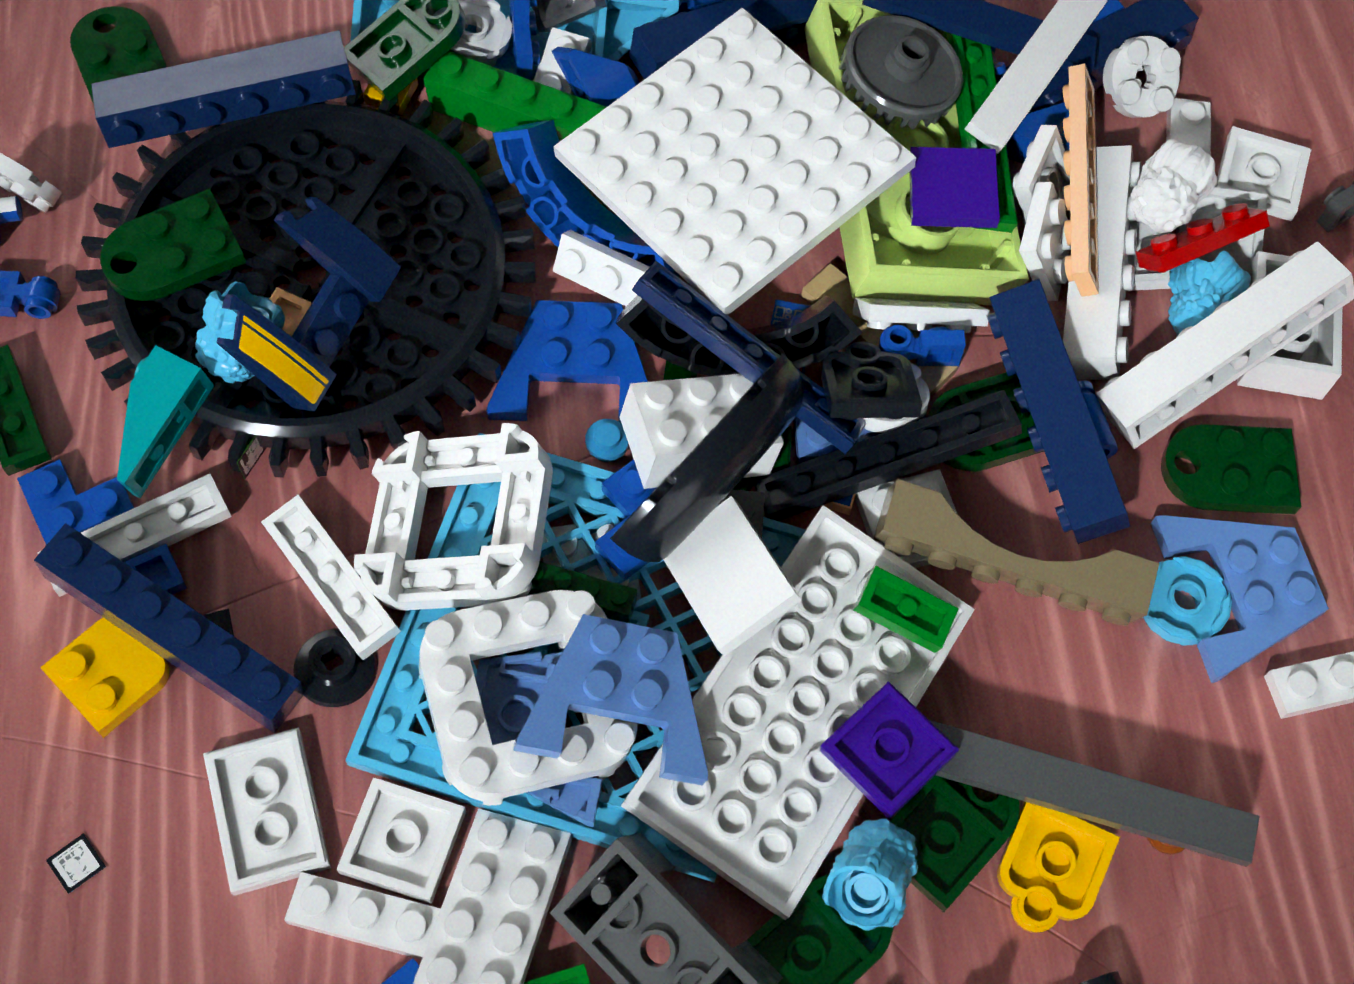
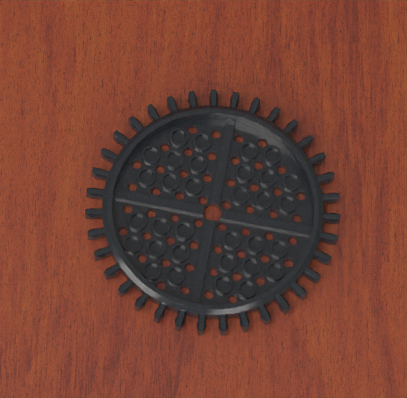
(302, 140)

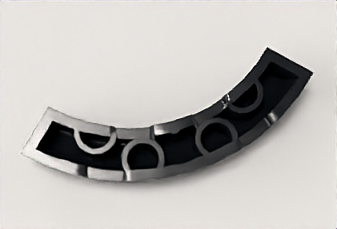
(802, 338)
(714, 465)

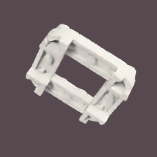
(501, 569)
(458, 717)

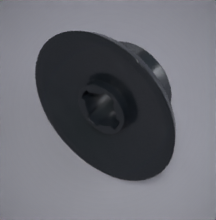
(343, 684)

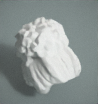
(1172, 185)

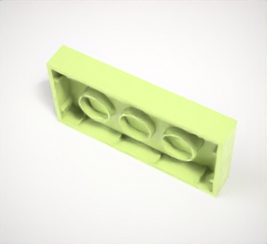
(879, 244)

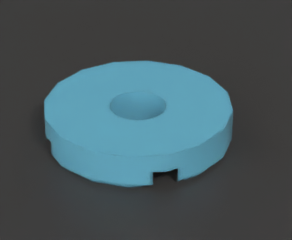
(1206, 588)

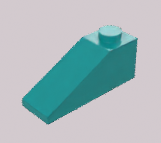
(158, 411)

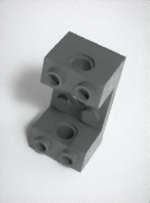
(629, 900)

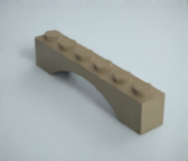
(926, 524)

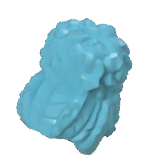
(1202, 287)
(221, 324)
(872, 875)

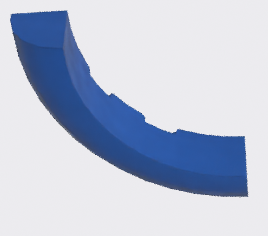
(558, 198)

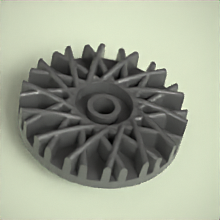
(902, 70)

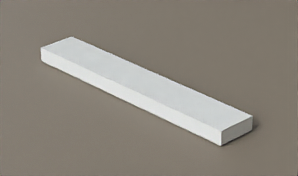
(1032, 71)

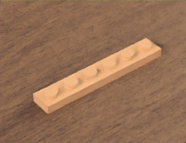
(1082, 192)

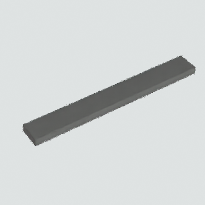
(1101, 796)

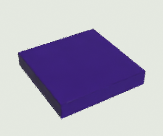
(954, 187)
(889, 750)

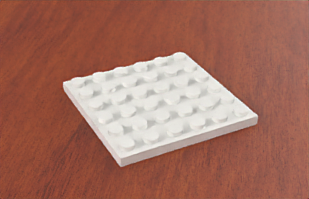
(734, 160)

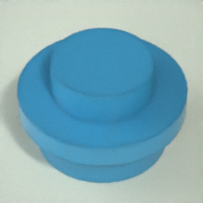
(606, 440)

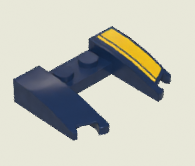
(300, 364)

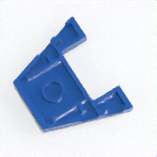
(567, 345)

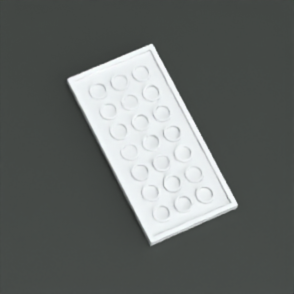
(771, 704)

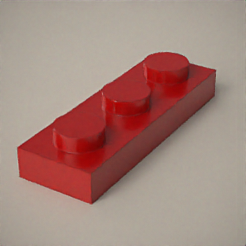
(1202, 237)

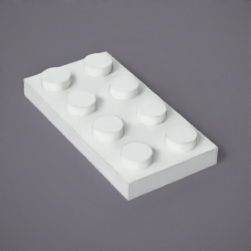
(495, 903)

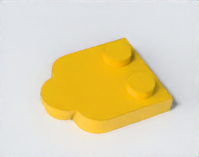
(107, 675)
(1053, 867)

